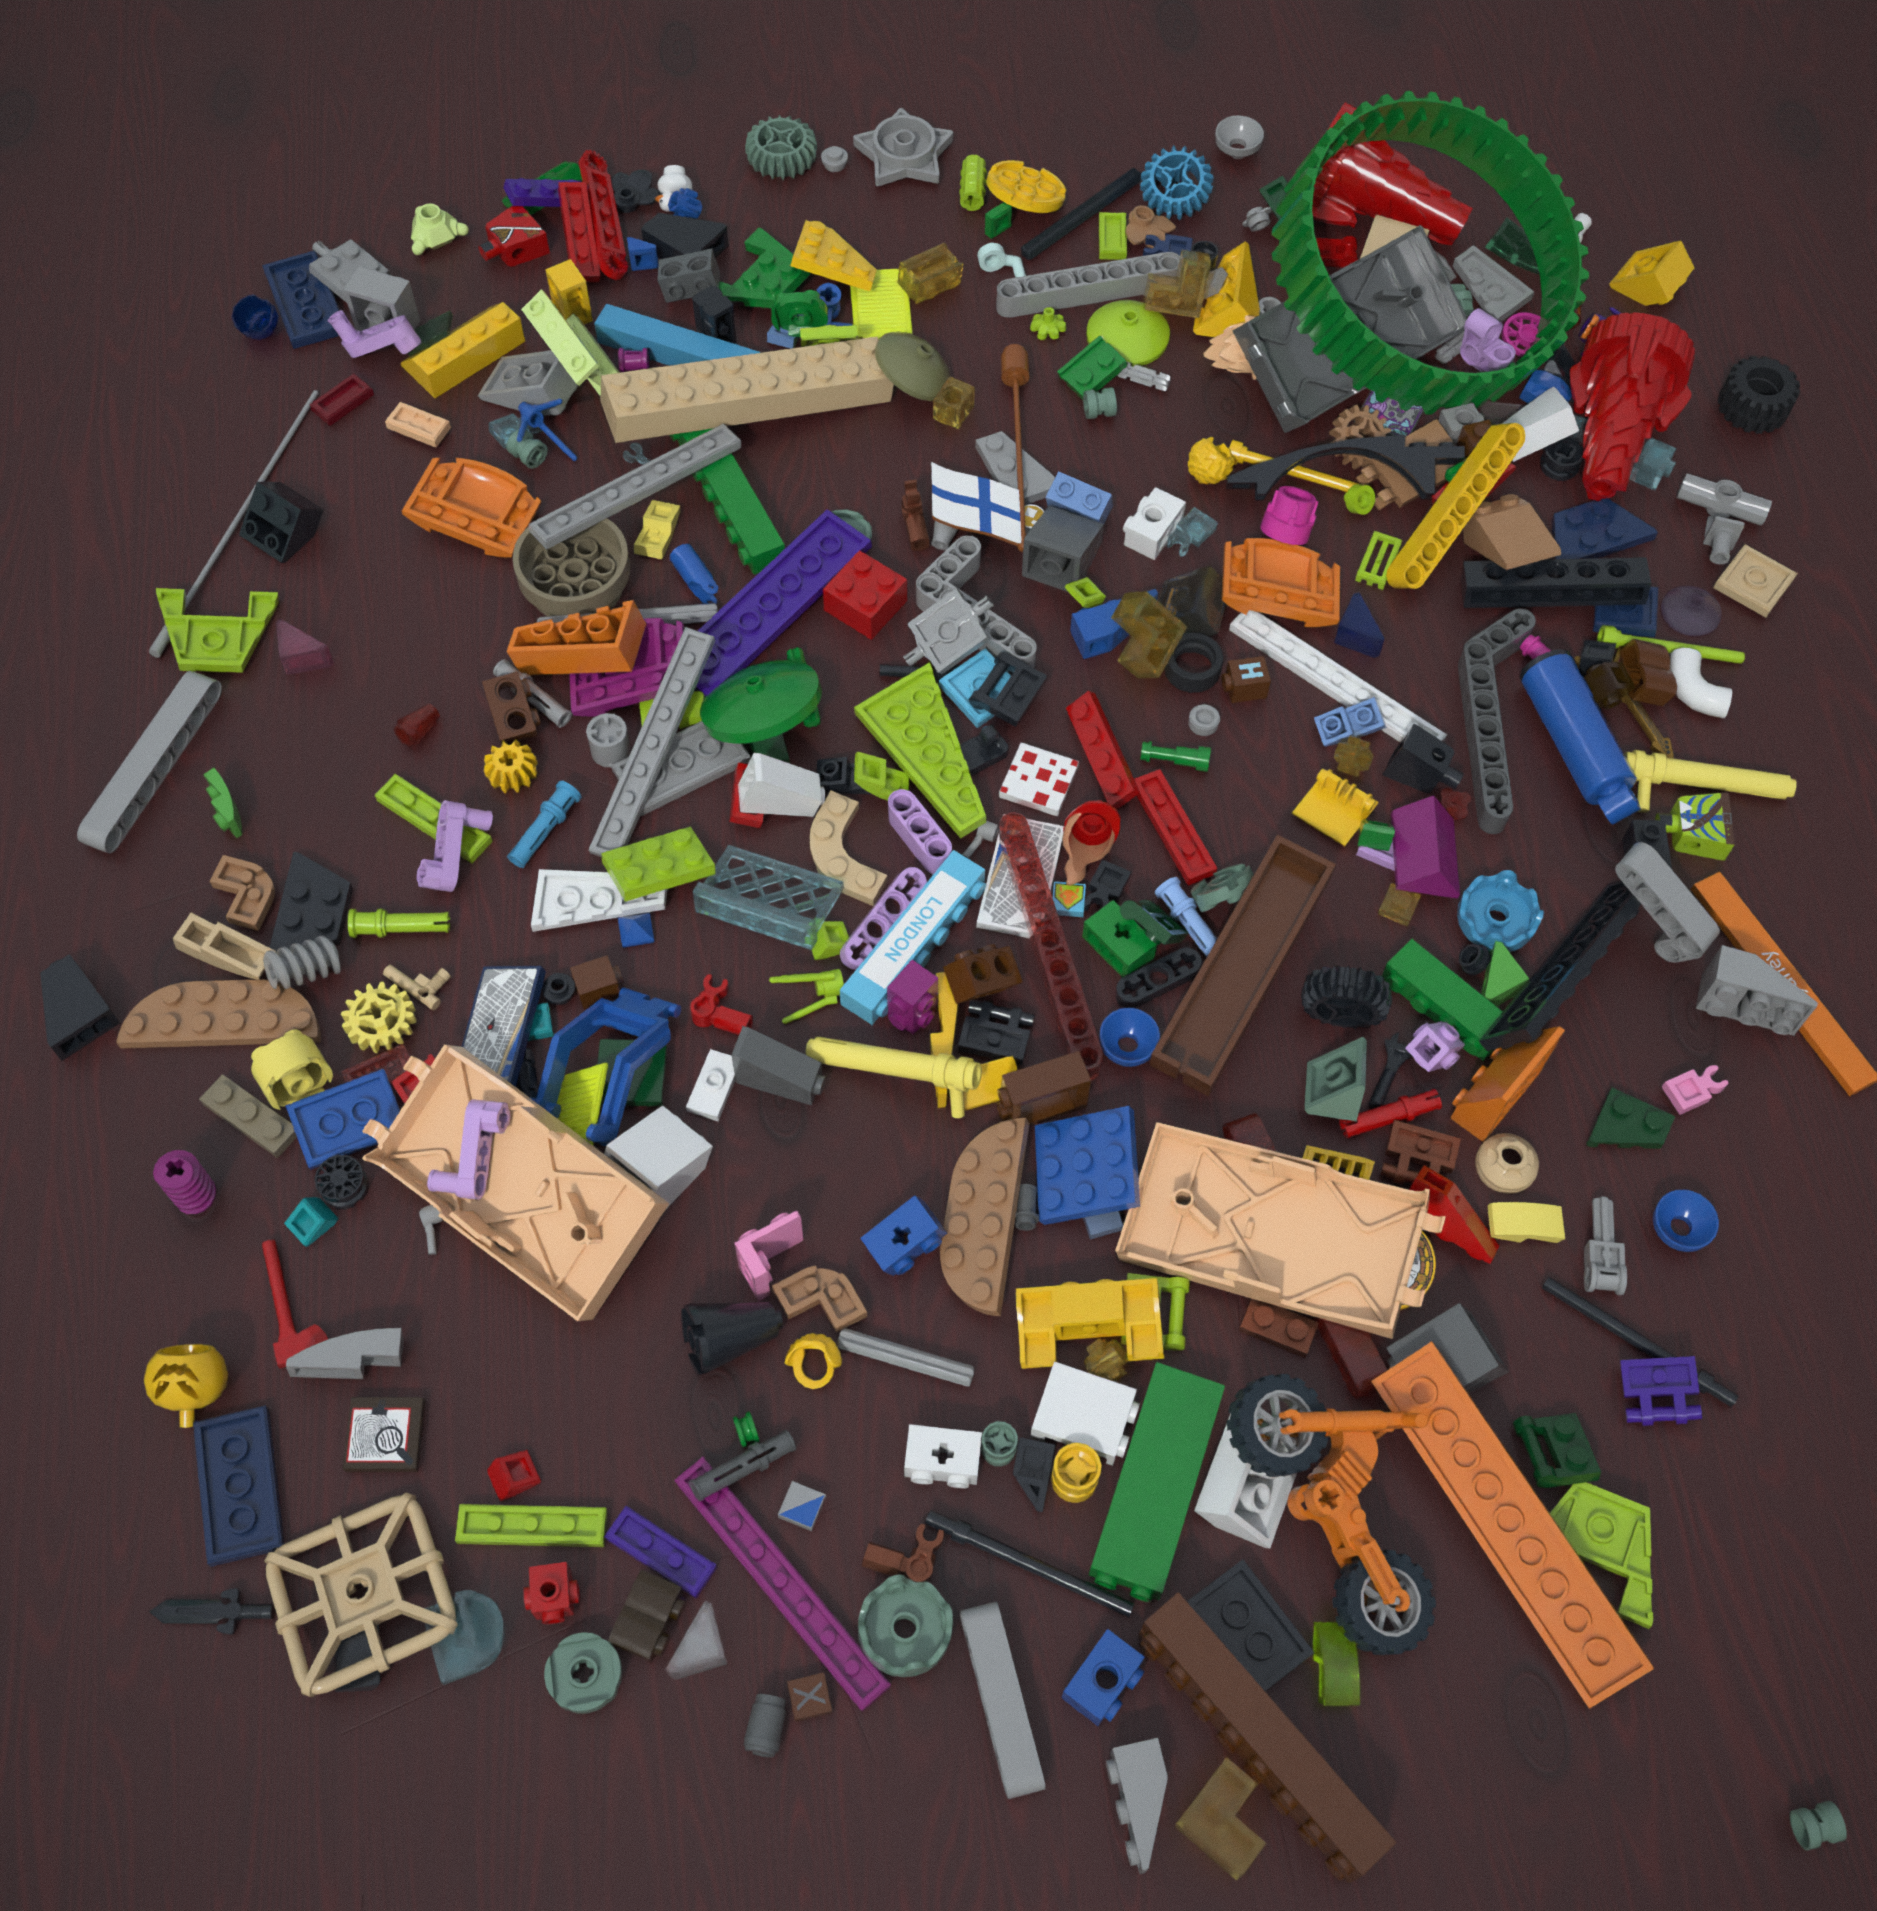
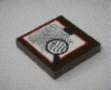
(384, 1434)

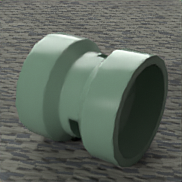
(1097, 403)
(530, 450)
(1001, 1436)
(1818, 1825)

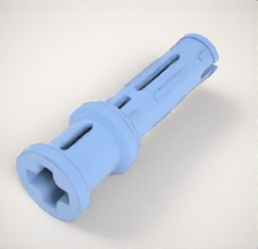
(1184, 910)

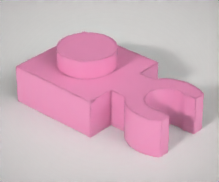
(1692, 1091)

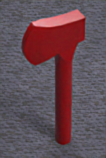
(289, 1340)

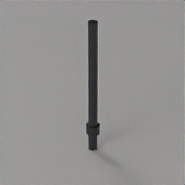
(1705, 1379)
(963, 1533)

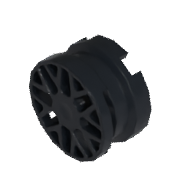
(1562, 459)
(342, 1181)

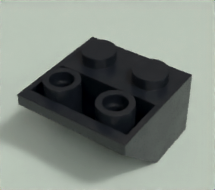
(280, 520)

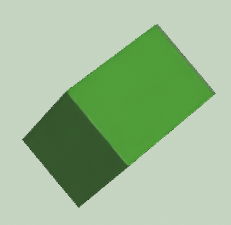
(1502, 976)

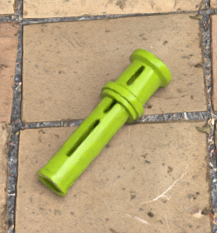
(383, 922)

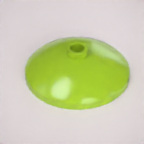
(1131, 330)

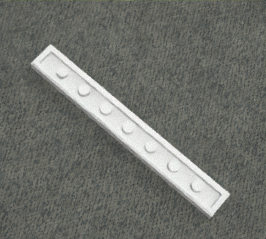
(1325, 672)

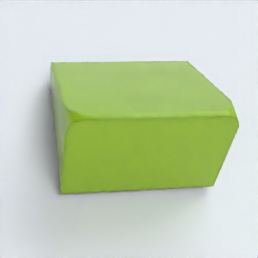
(1086, 593)
(830, 939)

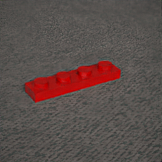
(579, 229)
(1102, 750)
(1174, 828)

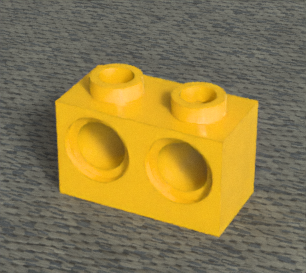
(569, 291)

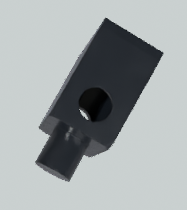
(1422, 762)

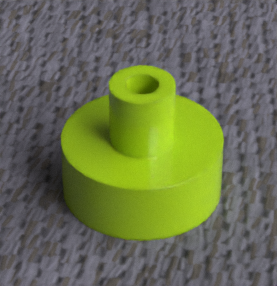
(1360, 499)

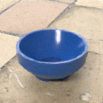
(1131, 1024)
(1693, 1210)

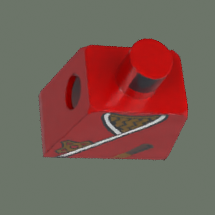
(514, 238)

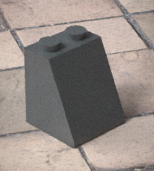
(1060, 547)
(1460, 1343)

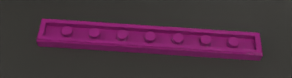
(787, 1590)

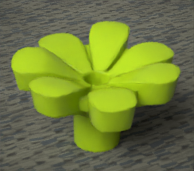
(1048, 324)

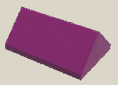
(1425, 849)

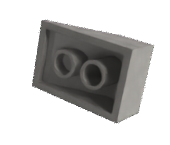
(529, 379)

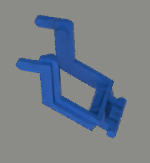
(629, 1013)

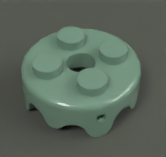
(910, 1600)

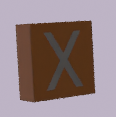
(809, 1697)

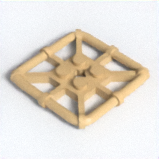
(381, 1602)

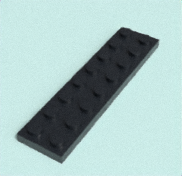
(1563, 969)

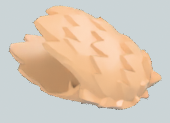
(1227, 351)

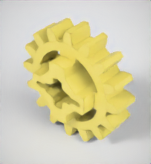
(363, 1013)

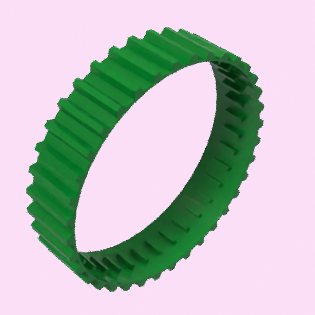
(1514, 174)

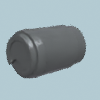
(765, 1725)

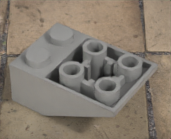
(1753, 992)

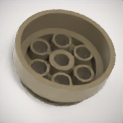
(574, 574)

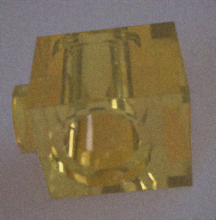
(953, 402)

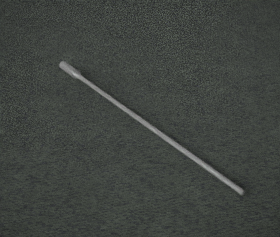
(163, 638)

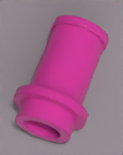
(1533, 647)

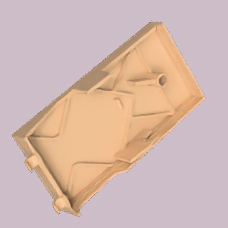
(550, 1199)
(1277, 1229)

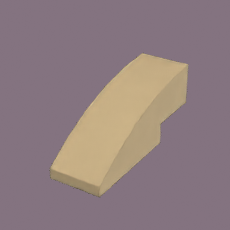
(221, 947)

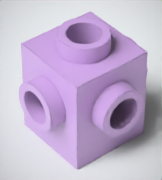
(1435, 1046)

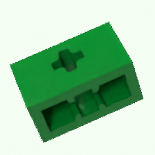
(1118, 940)

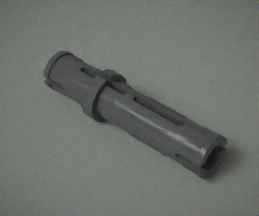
(779, 1445)

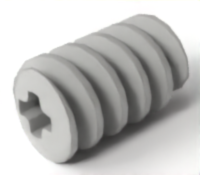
(301, 960)

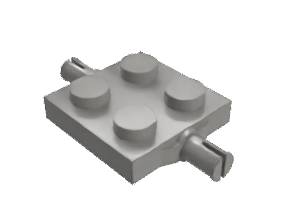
(339, 265)
(948, 631)

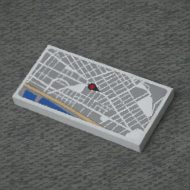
(1000, 905)

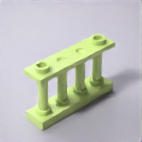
(569, 341)

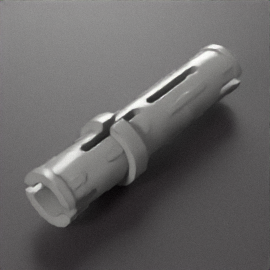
(556, 712)

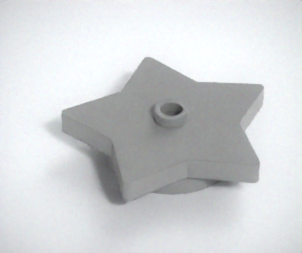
(904, 148)

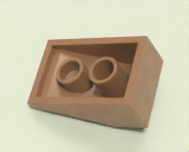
(1509, 533)

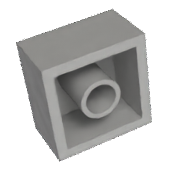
(378, 298)

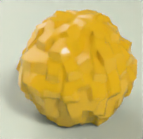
(1210, 462)

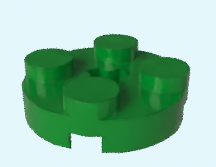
(789, 305)

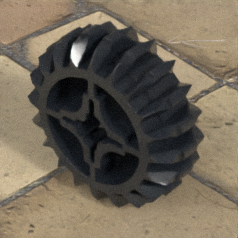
(1346, 997)

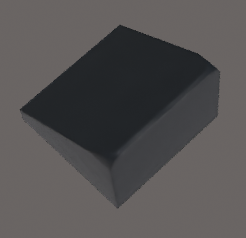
(1595, 653)

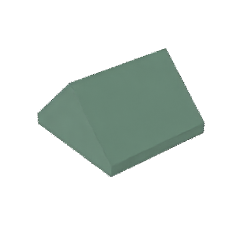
(1337, 1082)

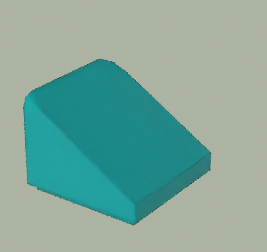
(310, 1220)

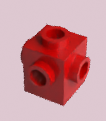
(545, 1581)

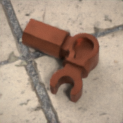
(913, 516)
(892, 1562)

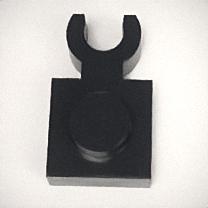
(1107, 884)

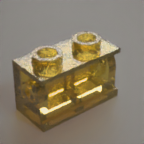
(929, 273)

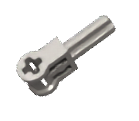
(1602, 1256)

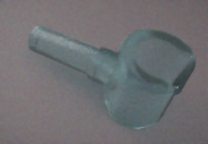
(639, 454)

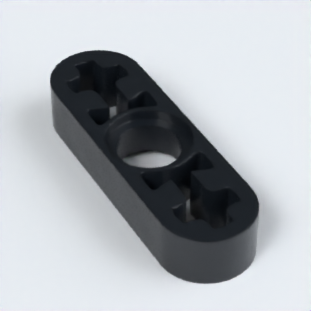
(1164, 965)

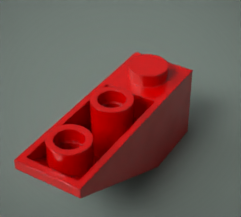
(1461, 1222)

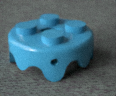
(1503, 895)

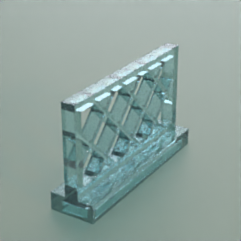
(758, 913)

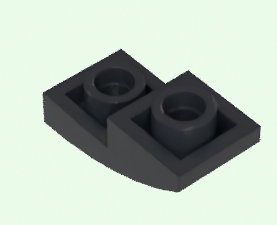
(838, 776)

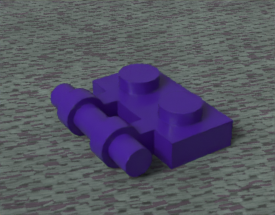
(1660, 1378)

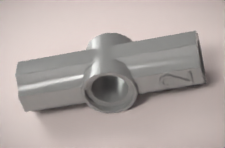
(1724, 499)

